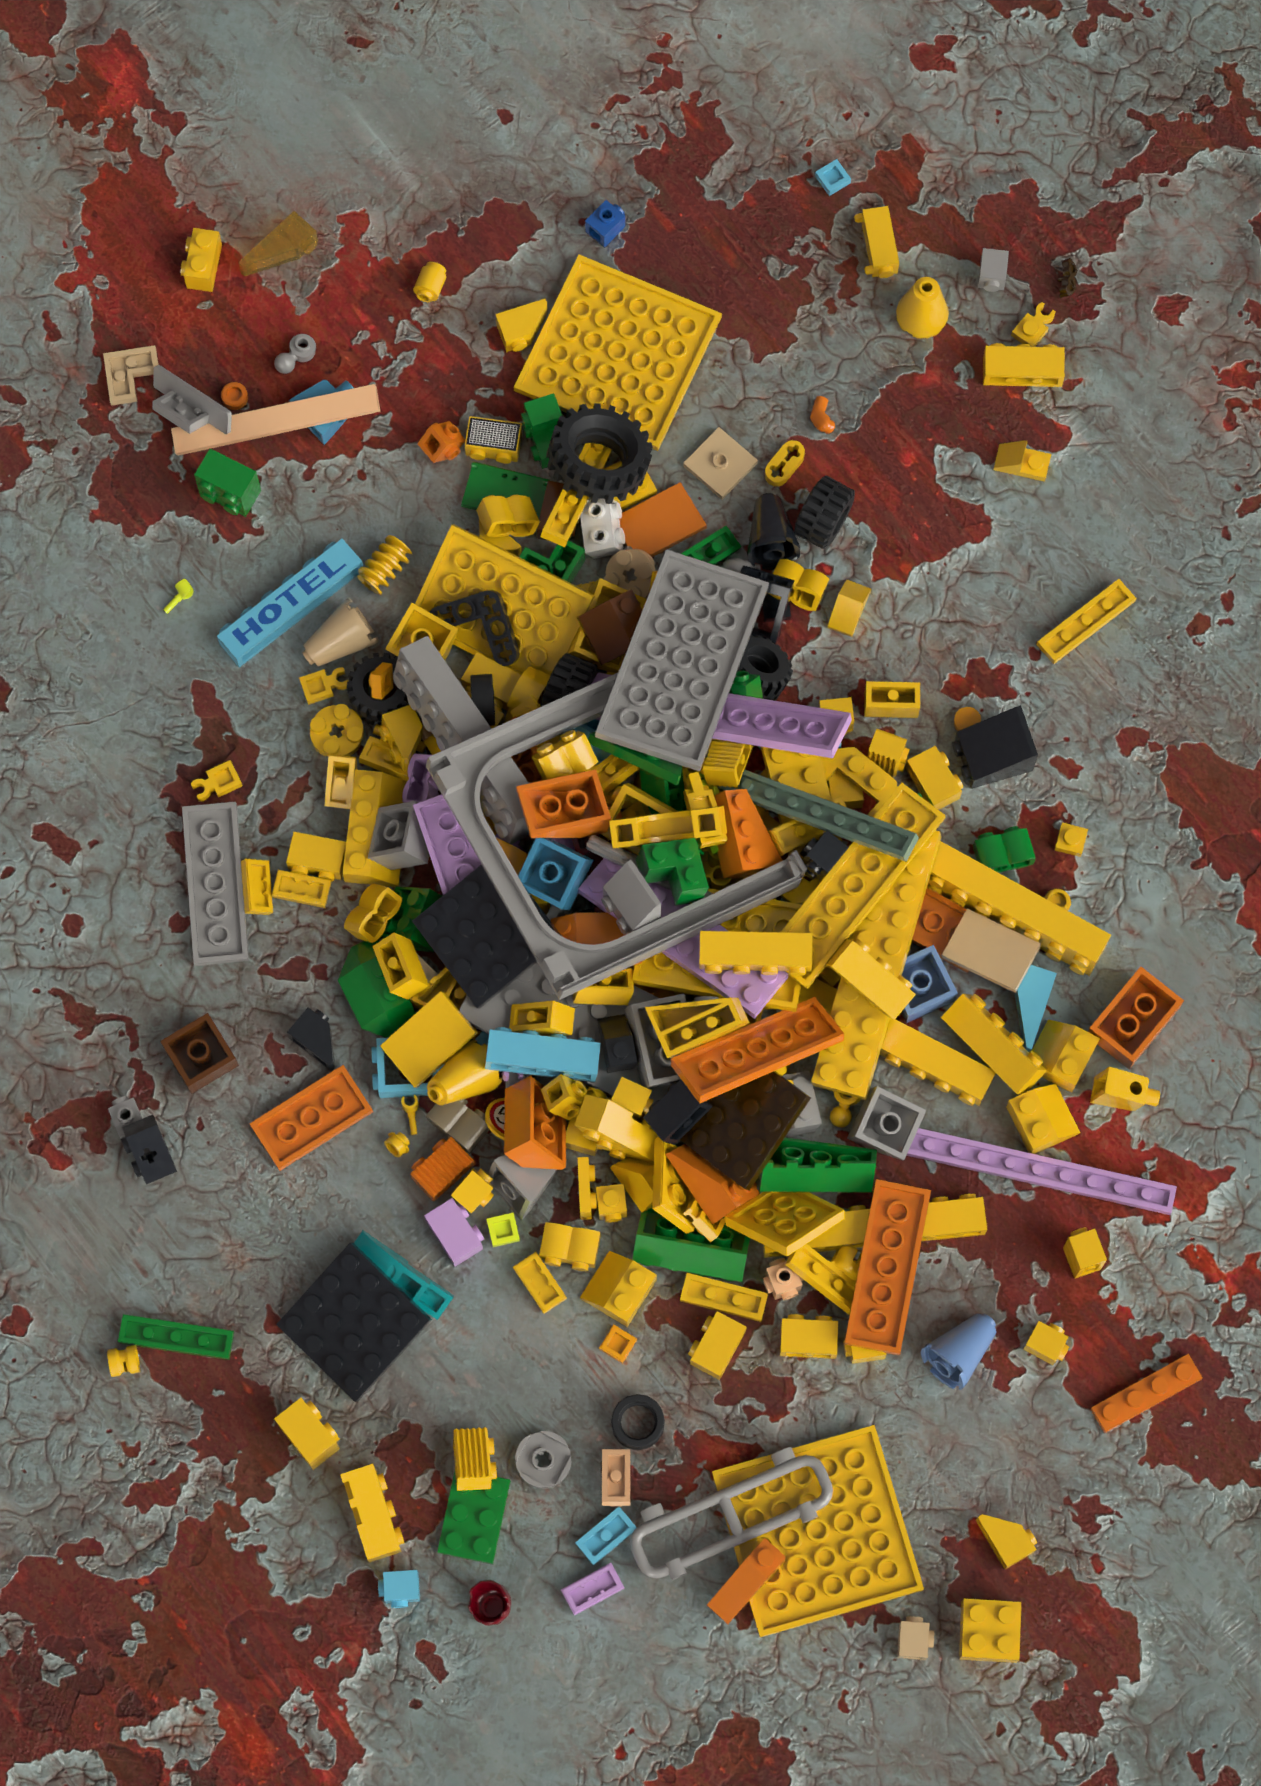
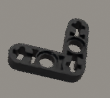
(481, 611)

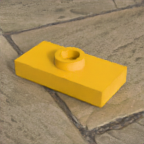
(256, 887)
(301, 888)
(539, 1282)

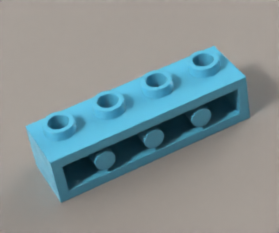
(542, 1054)

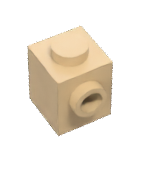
(914, 1639)

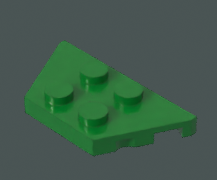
(664, 769)

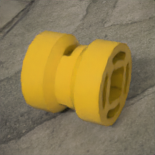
(123, 1360)

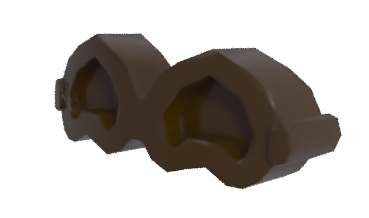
(1068, 281)

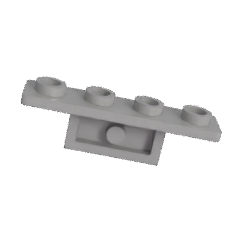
(187, 405)

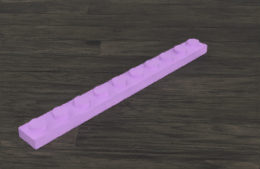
(1043, 1171)

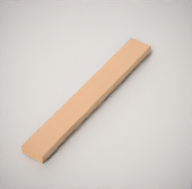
(281, 419)

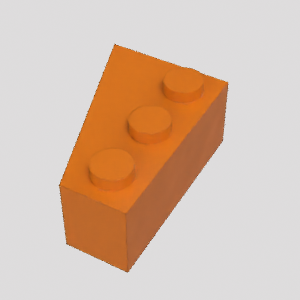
(748, 840)

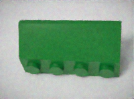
(667, 1246)

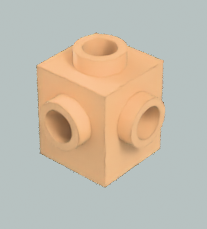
(779, 1288)

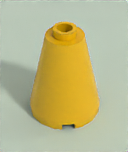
(923, 309)
(463, 1076)

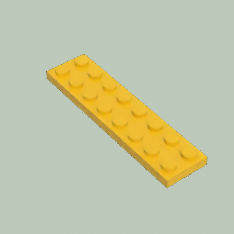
(859, 881)

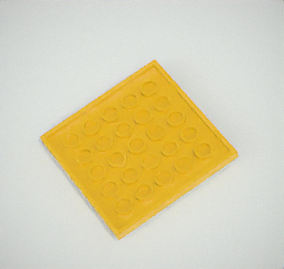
(618, 347)
(842, 1558)

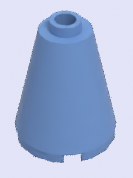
(960, 1350)

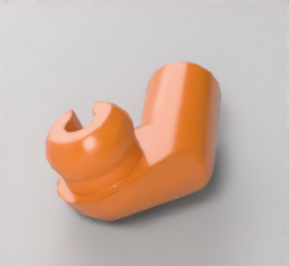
(820, 418)

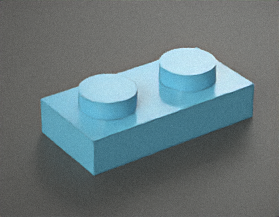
(606, 1536)

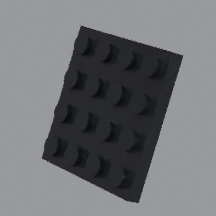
(477, 937)
(354, 1322)

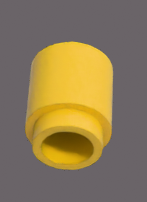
(430, 282)

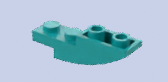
(421, 1289)

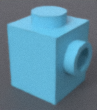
(399, 1588)

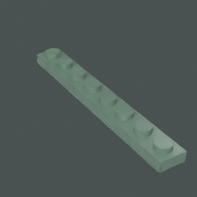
(827, 816)

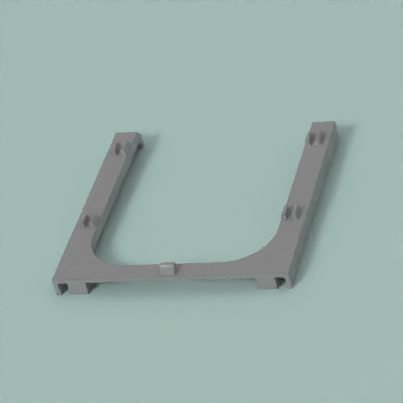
(567, 963)

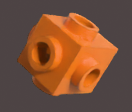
(442, 442)

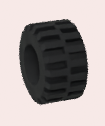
(824, 512)
(769, 662)
(568, 677)
(358, 683)

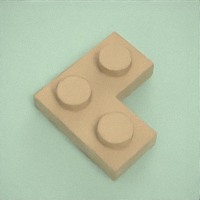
(123, 367)

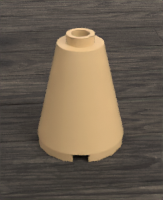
(339, 636)

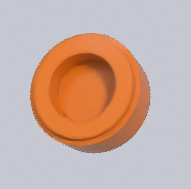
(234, 396)

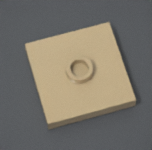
(720, 463)

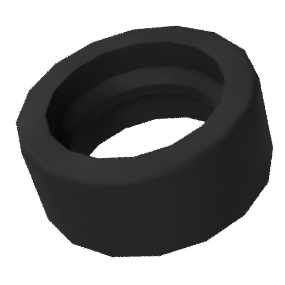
(483, 696)
(637, 1400)

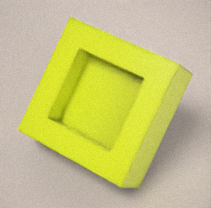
(503, 1229)

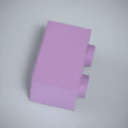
(454, 1232)

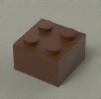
(199, 1053)

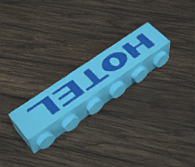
(290, 602)

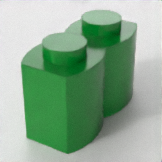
(1006, 850)

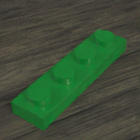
(176, 1337)

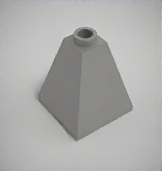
(519, 1185)

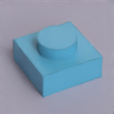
(832, 177)

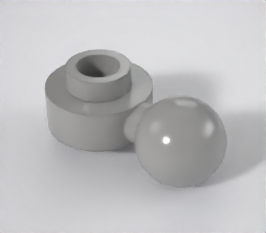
(285, 362)

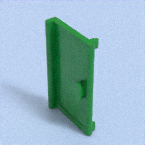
(488, 480)

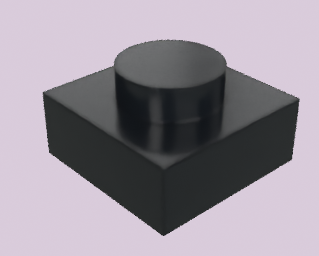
(770, 608)

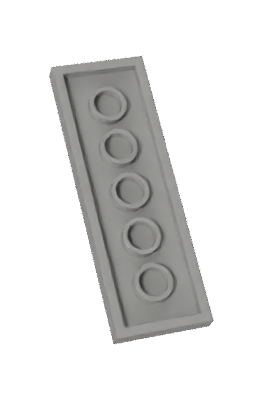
(215, 884)

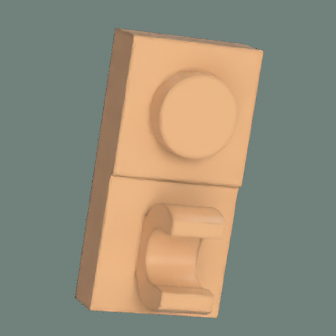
(615, 1477)

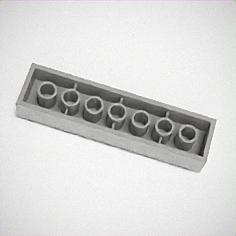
(454, 719)

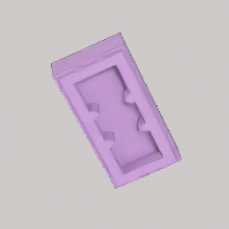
(592, 1589)

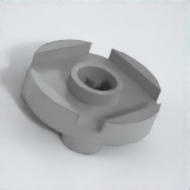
(536, 1445)

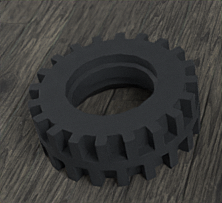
(603, 428)

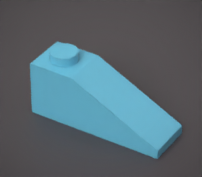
(1031, 1002)

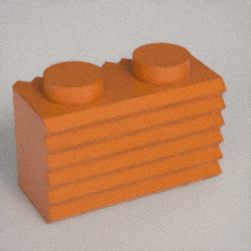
(441, 1168)

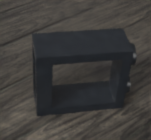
(778, 586)

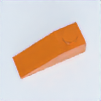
(746, 1581)

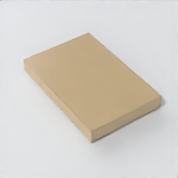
(991, 950)

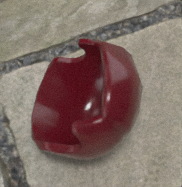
(489, 1602)

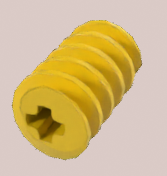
(383, 563)

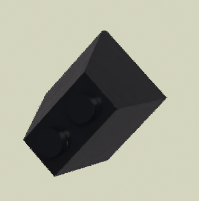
(996, 748)

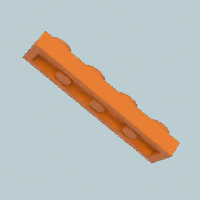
(1146, 1393)

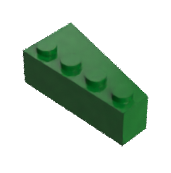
(819, 1168)

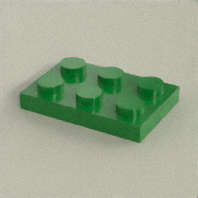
(474, 1521)

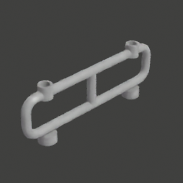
(655, 1517)

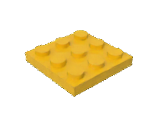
(784, 1219)

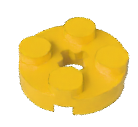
(339, 716)

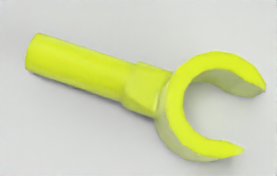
(184, 592)

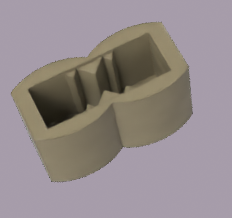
(460, 1123)

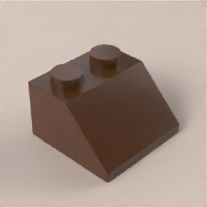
(611, 626)

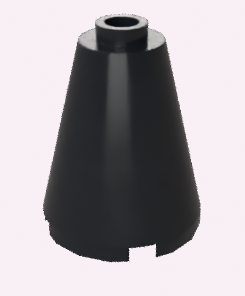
(771, 533)

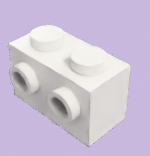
(602, 528)

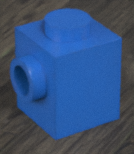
(605, 223)

